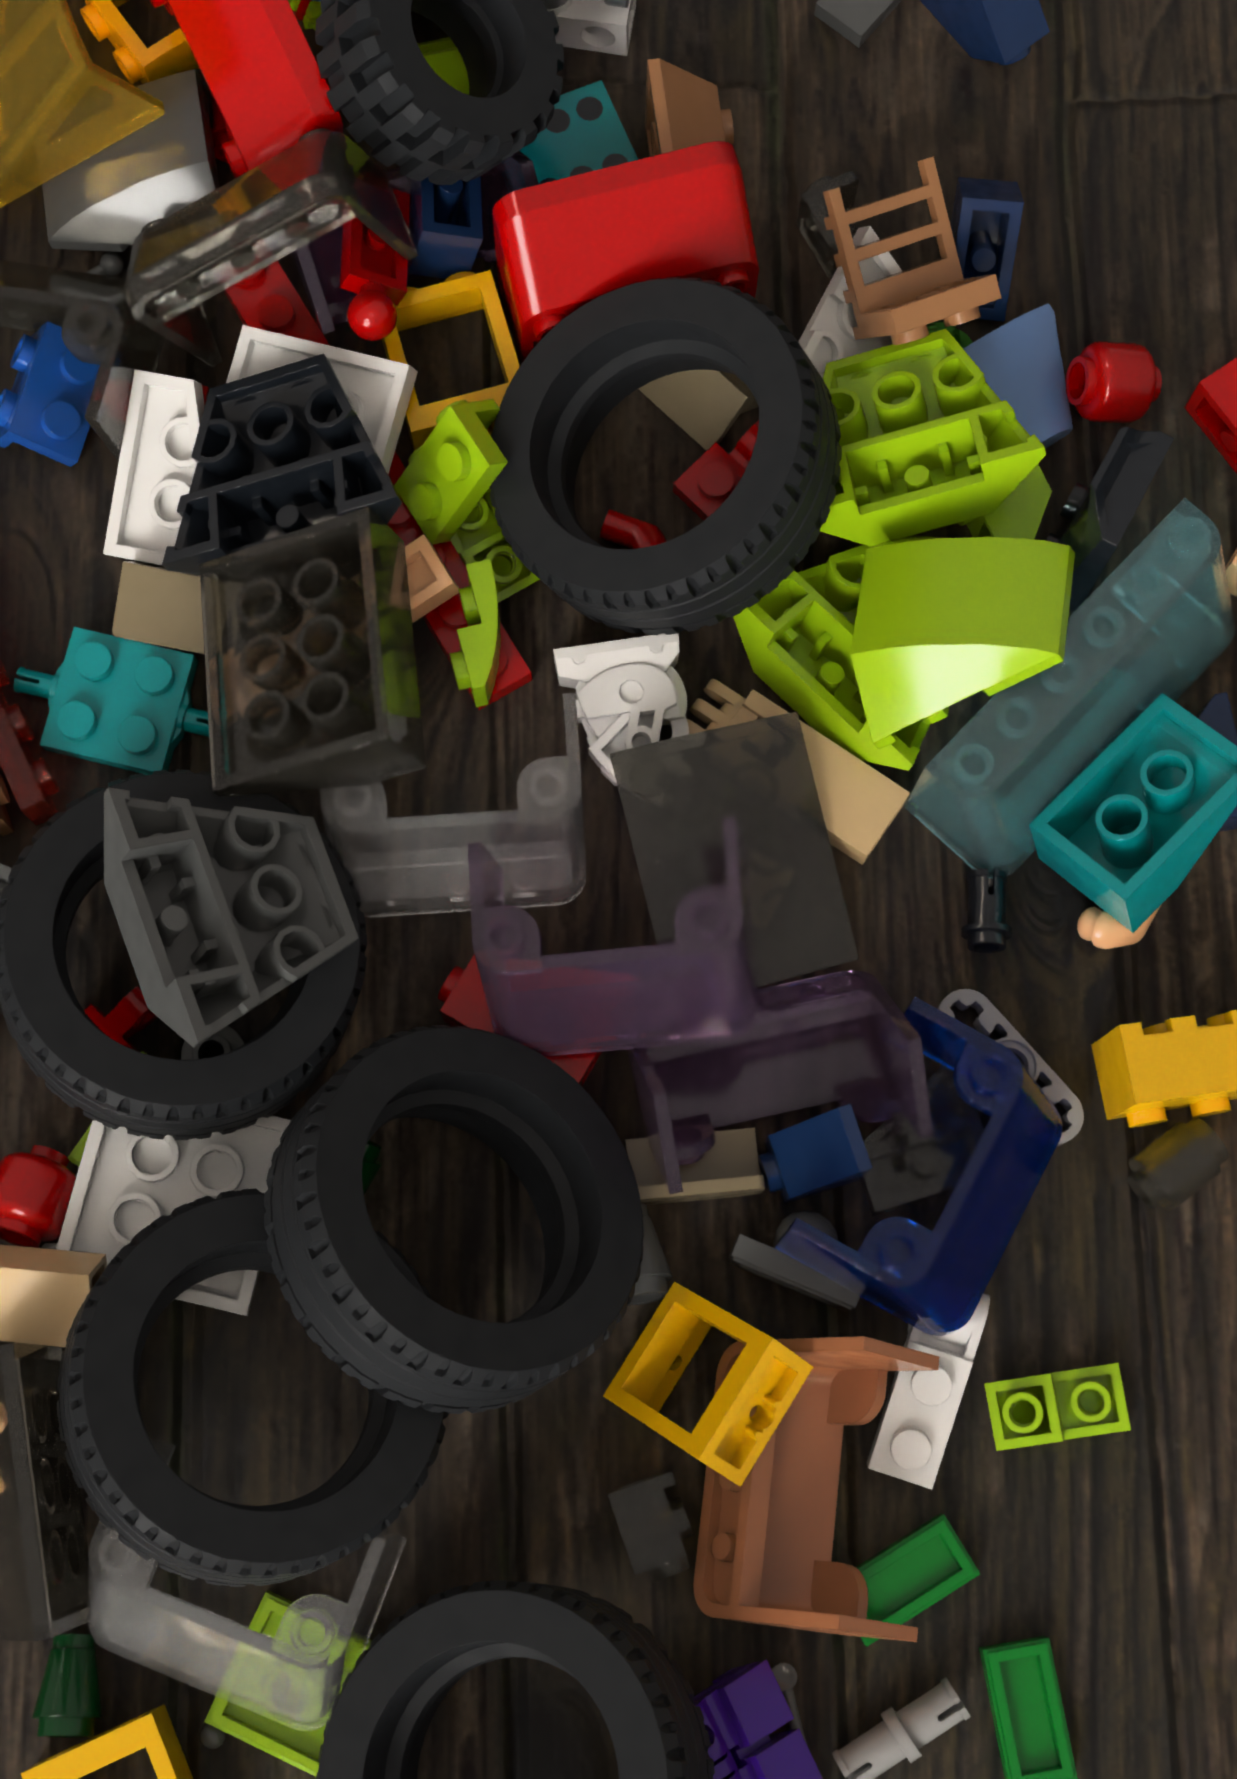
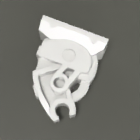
(624, 693)

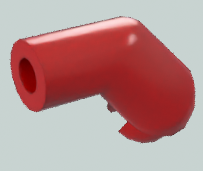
(630, 531)

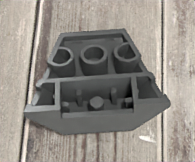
(140, 177)
(218, 905)

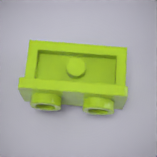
(452, 469)

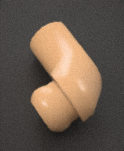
(1106, 931)

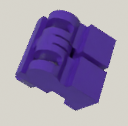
(740, 1715)

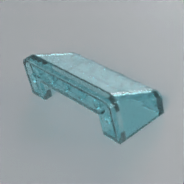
(1132, 639)

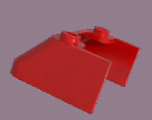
(257, 74)
(618, 228)

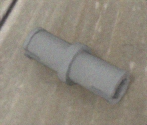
(902, 1733)

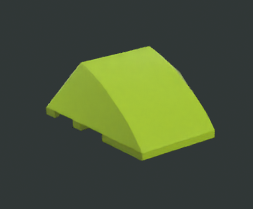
(921, 441)
(954, 622)
(802, 650)

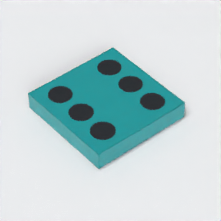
(580, 136)

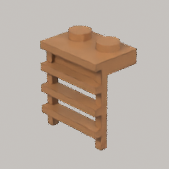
(917, 296)

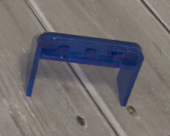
(942, 1274)

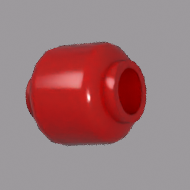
(1113, 382)
(34, 1195)

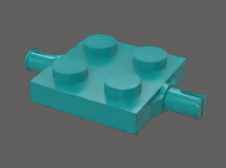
(117, 702)

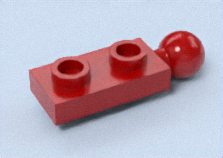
(376, 276)

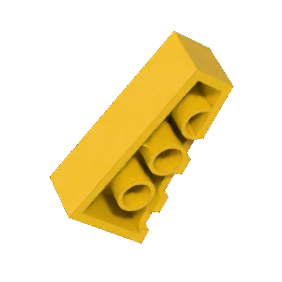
(1168, 1068)

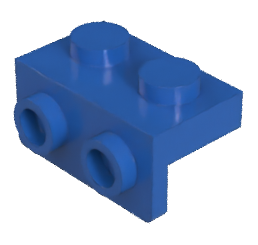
(47, 397)

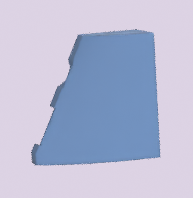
(1027, 371)

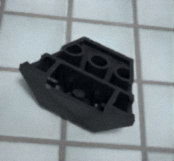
(276, 460)

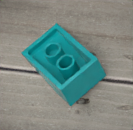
(1141, 812)

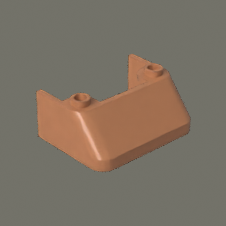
(771, 1540)

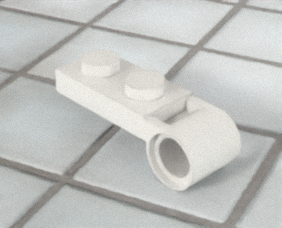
(925, 1403)

